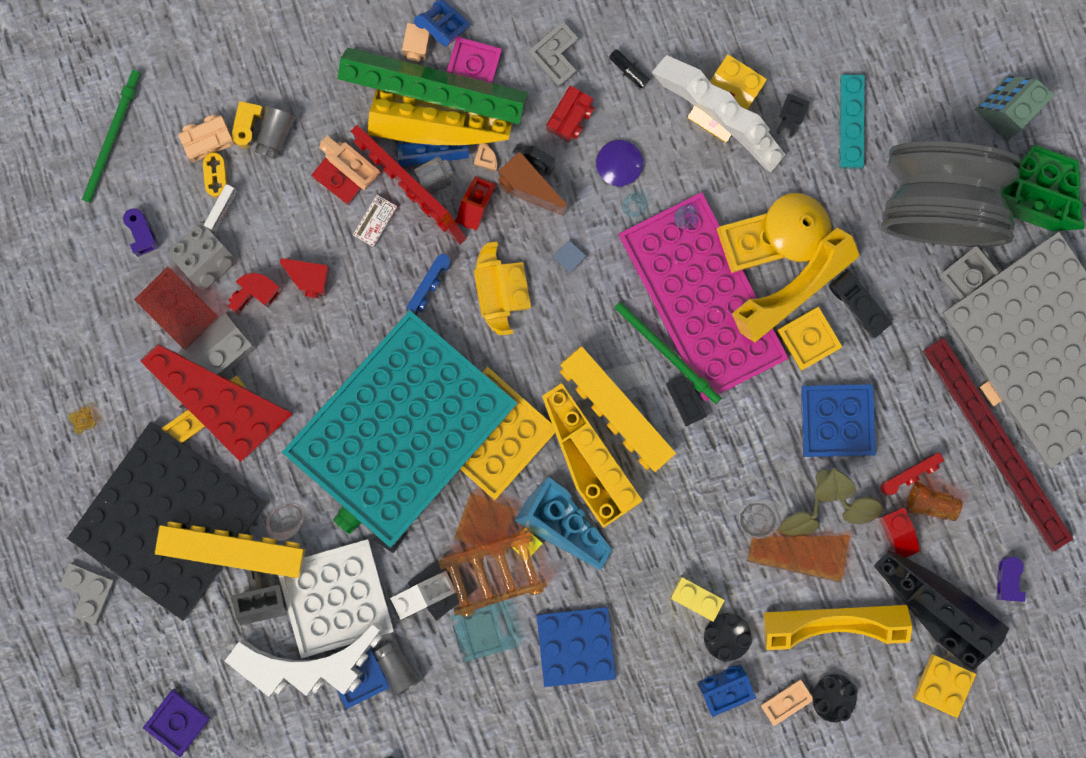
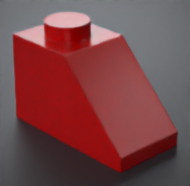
(475, 203)
(307, 276)
(900, 532)

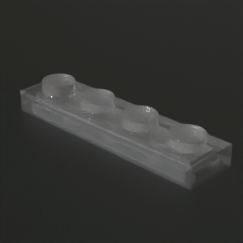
(623, 376)

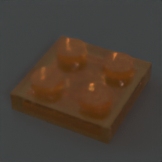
(483, 521)

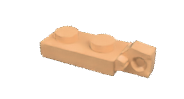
(349, 162)

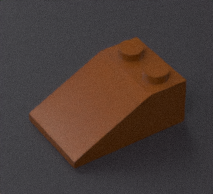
(528, 185)

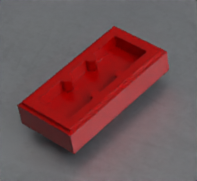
(336, 181)

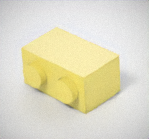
(696, 599)

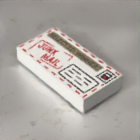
(220, 208)
(375, 221)

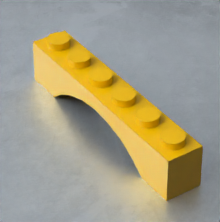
(830, 258)
(883, 623)

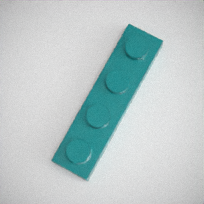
(851, 122)

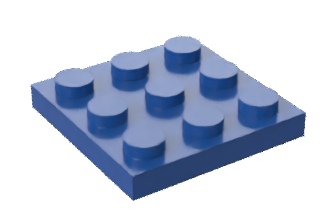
(838, 420)
(575, 647)

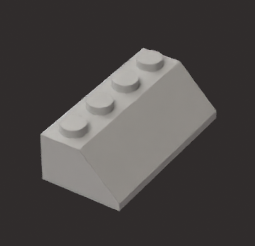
(217, 349)

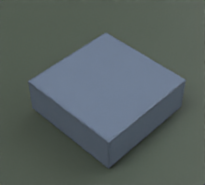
(569, 256)

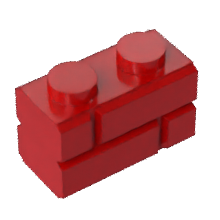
(570, 114)

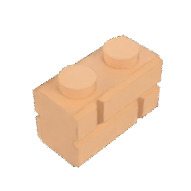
(206, 138)

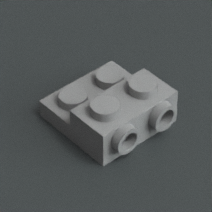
(969, 272)

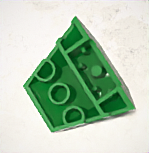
(1047, 191)

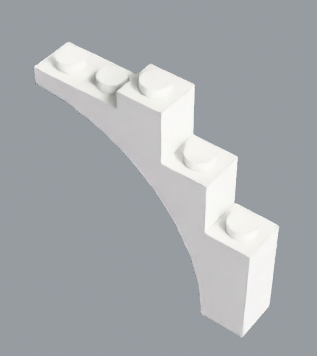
(722, 107)
(271, 672)

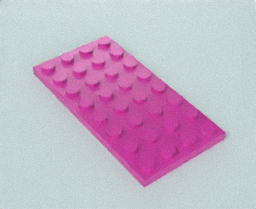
(697, 295)

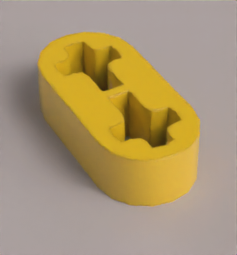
(209, 174)

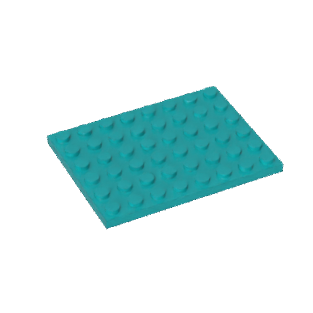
(399, 428)

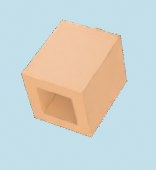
(416, 43)

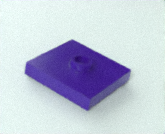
(176, 723)

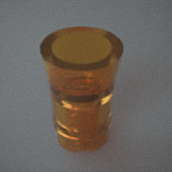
(933, 503)

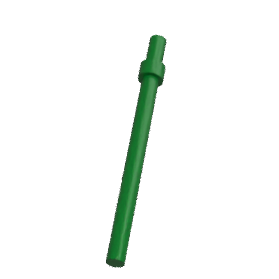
(128, 93)
(700, 384)

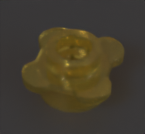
(88, 422)

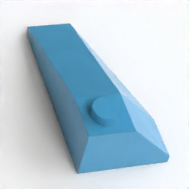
(558, 520)

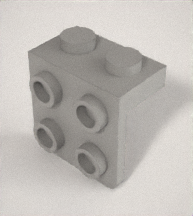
(201, 256)

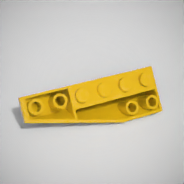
(430, 123)
(589, 461)

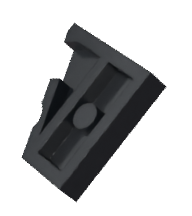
(539, 159)

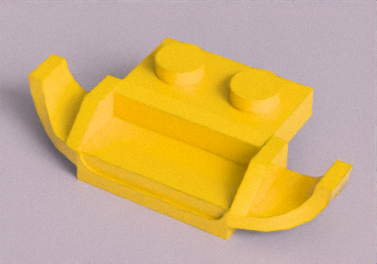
(499, 289)

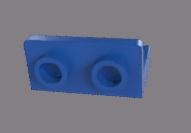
(726, 690)

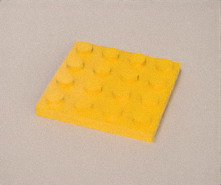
(510, 444)

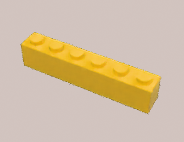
(617, 408)
(230, 551)

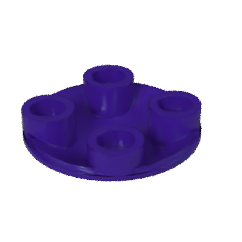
(619, 163)

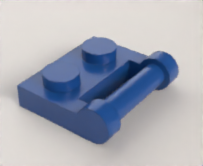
(445, 29)

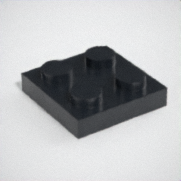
(443, 606)

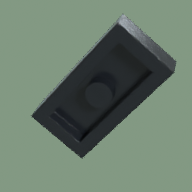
(686, 400)

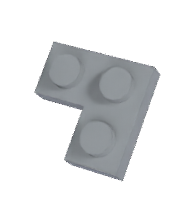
(549, 53)
(94, 591)

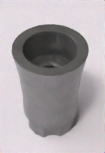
(273, 132)
(396, 669)

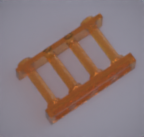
(497, 549)

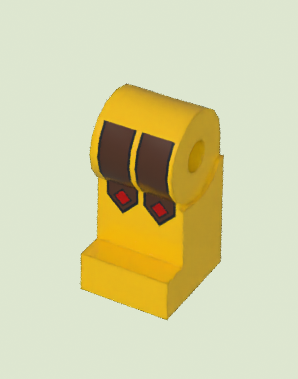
(245, 124)

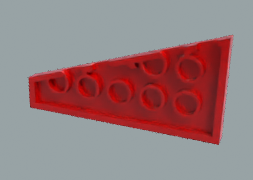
(409, 185)

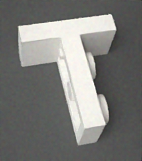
(423, 595)

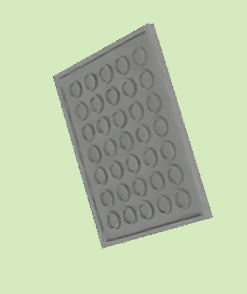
(1031, 344)

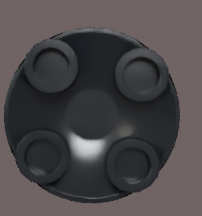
(727, 637)
(834, 698)

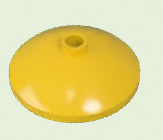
(786, 227)

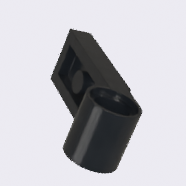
(860, 303)

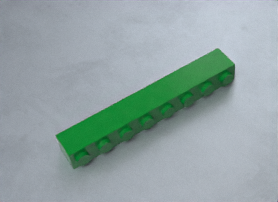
(432, 85)

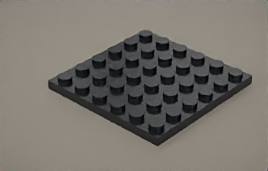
(156, 485)

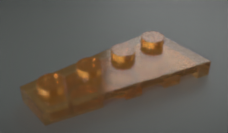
(810, 556)

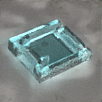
(481, 633)

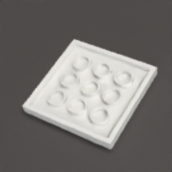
(335, 599)

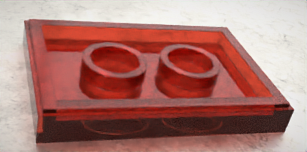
(176, 308)

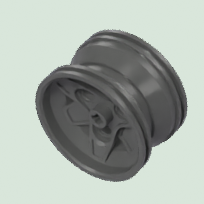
(951, 194)

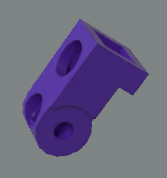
(141, 231)
(1008, 580)

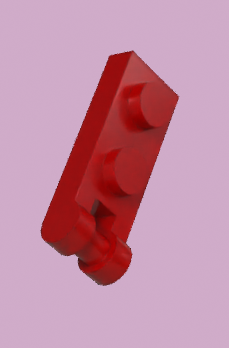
(911, 474)

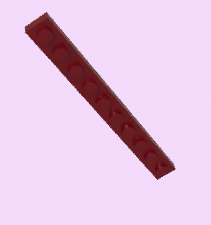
(998, 445)

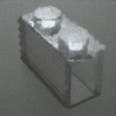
(434, 175)

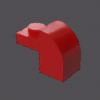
(254, 286)

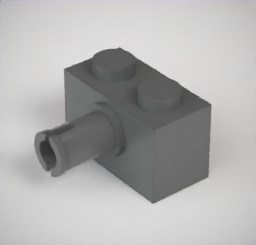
(259, 602)

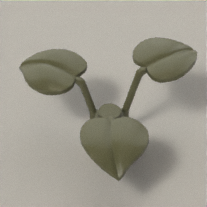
(832, 486)

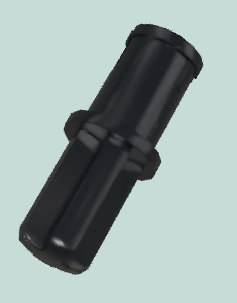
(629, 69)

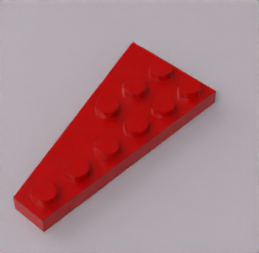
(224, 407)

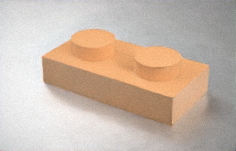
(786, 702)

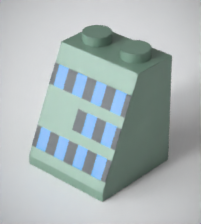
(1013, 104)

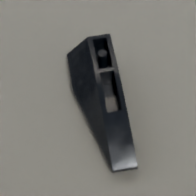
(944, 610)

